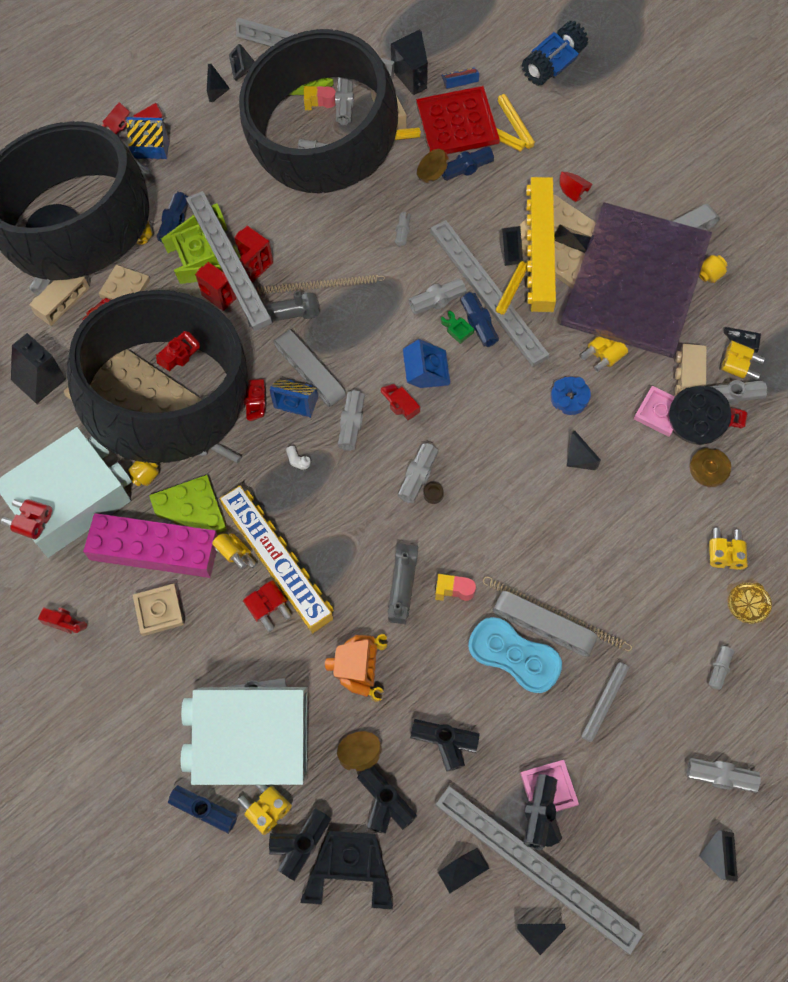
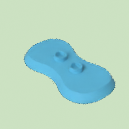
(530, 663)

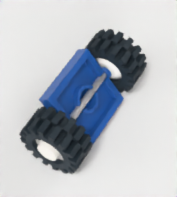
(555, 53)

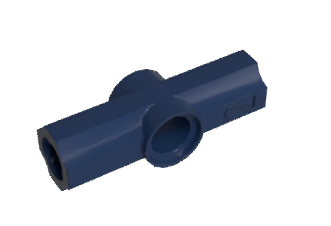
(468, 163)
(173, 215)
(479, 319)
(215, 815)

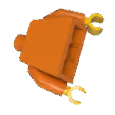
(356, 664)

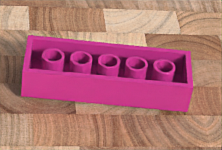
(151, 545)

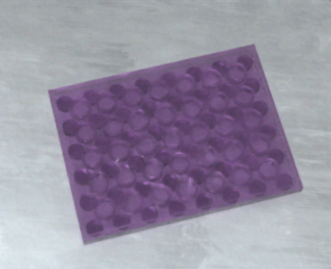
(637, 280)

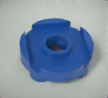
(570, 385)

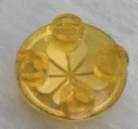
(750, 603)

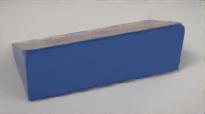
(460, 77)

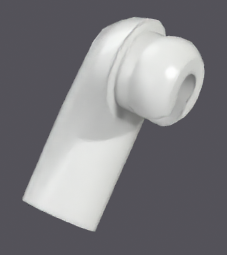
(297, 461)

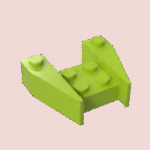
(193, 247)

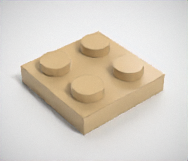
(123, 282)
(158, 610)

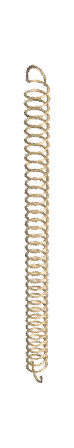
(318, 284)
(564, 614)

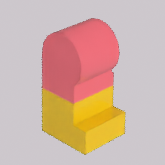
(319, 96)
(455, 586)

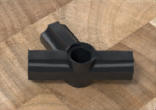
(450, 749)
(382, 811)
(541, 815)
(289, 844)

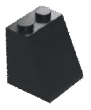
(411, 61)
(34, 369)

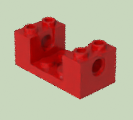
(255, 259)

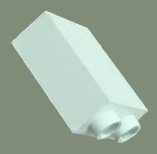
(71, 481)
(246, 736)

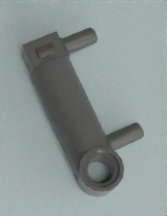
(301, 306)
(402, 583)

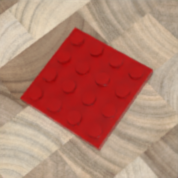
(458, 120)

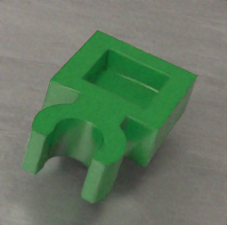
(458, 329)

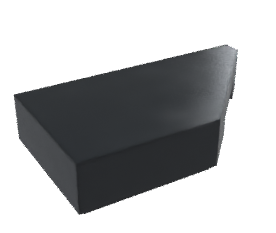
(743, 337)

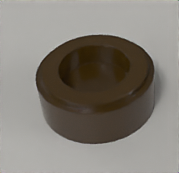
(433, 493)

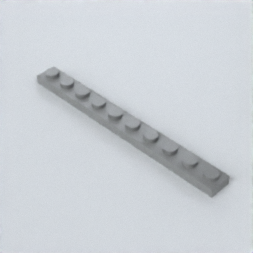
(270, 36)
(229, 261)
(489, 293)
(540, 870)

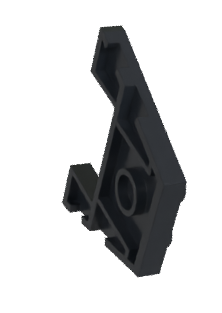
(349, 858)

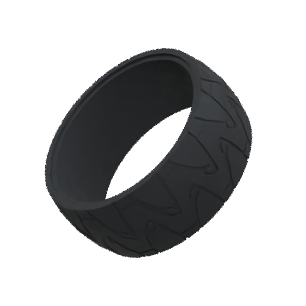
(302, 60)
(92, 238)
(149, 319)

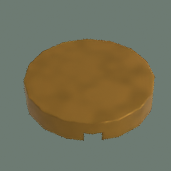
(432, 165)
(710, 467)
(359, 751)

